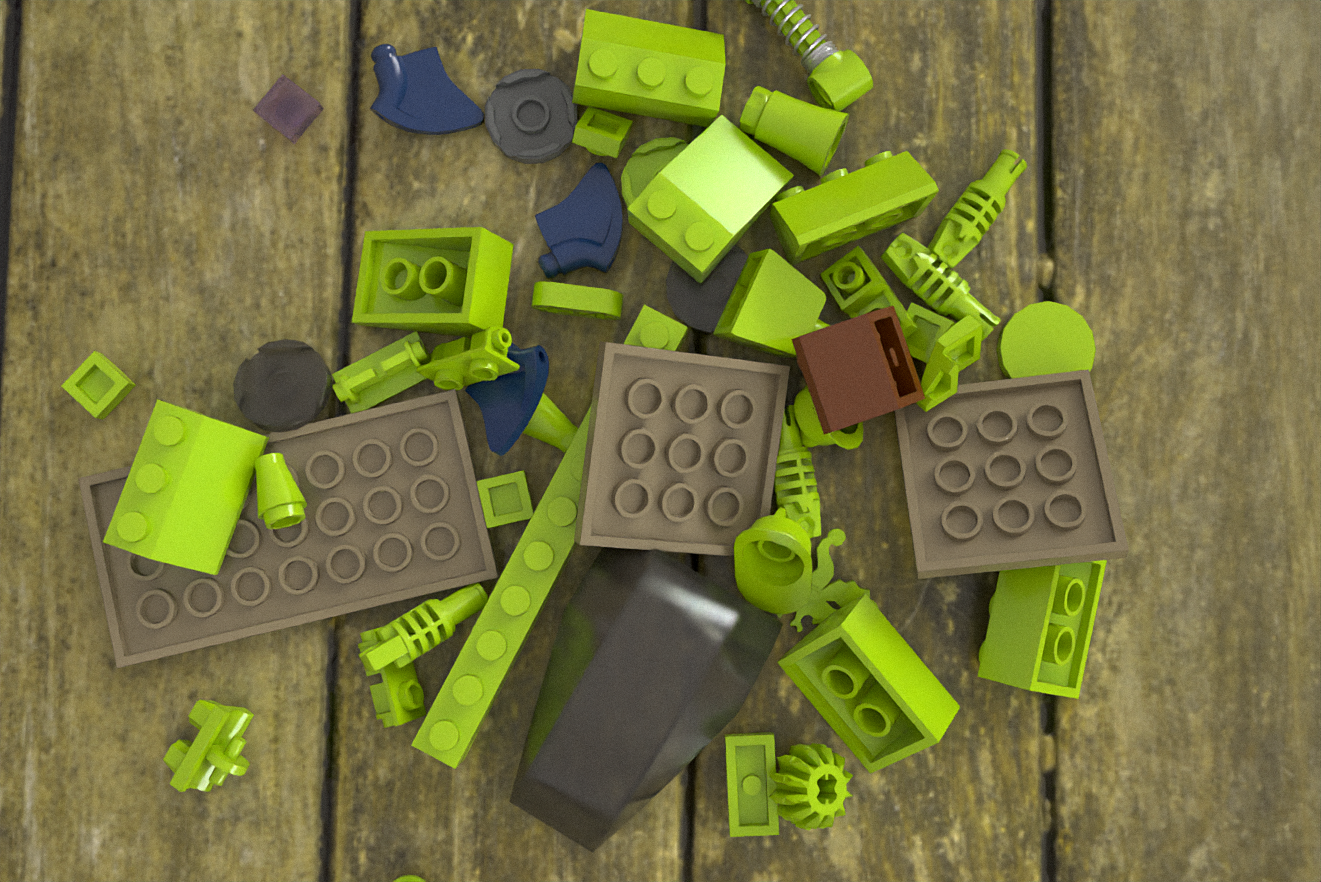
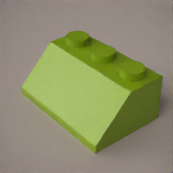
(649, 68)
(851, 205)
(185, 489)
(1042, 627)
(870, 685)

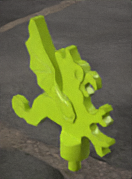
(821, 592)

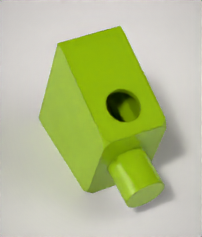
(771, 306)

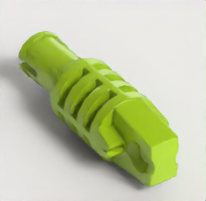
(976, 210)
(935, 282)
(795, 478)
(422, 628)

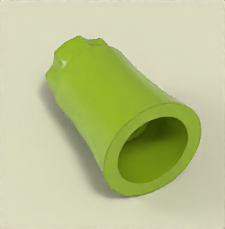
(794, 127)

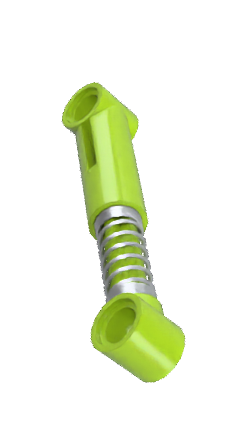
(835, 75)

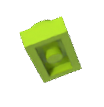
(748, 767)

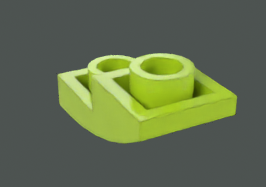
(862, 289)

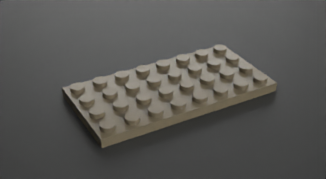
(384, 523)

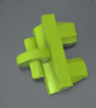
(214, 749)

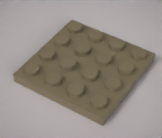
(678, 449)
(1009, 477)

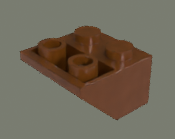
(858, 369)

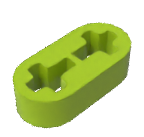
(577, 300)

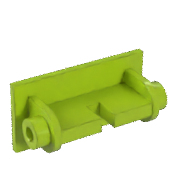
(470, 361)
(382, 374)
(399, 695)

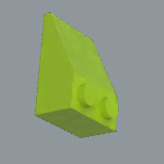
(708, 197)
(433, 280)

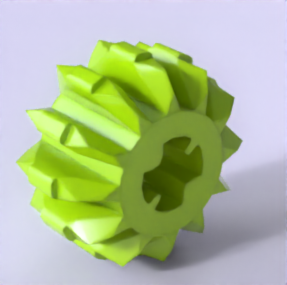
(811, 786)

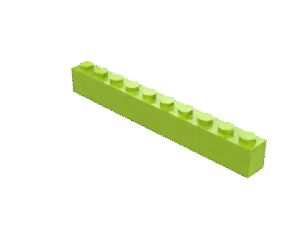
(522, 587)

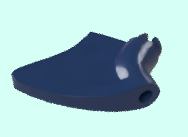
(419, 94)
(583, 227)
(511, 397)

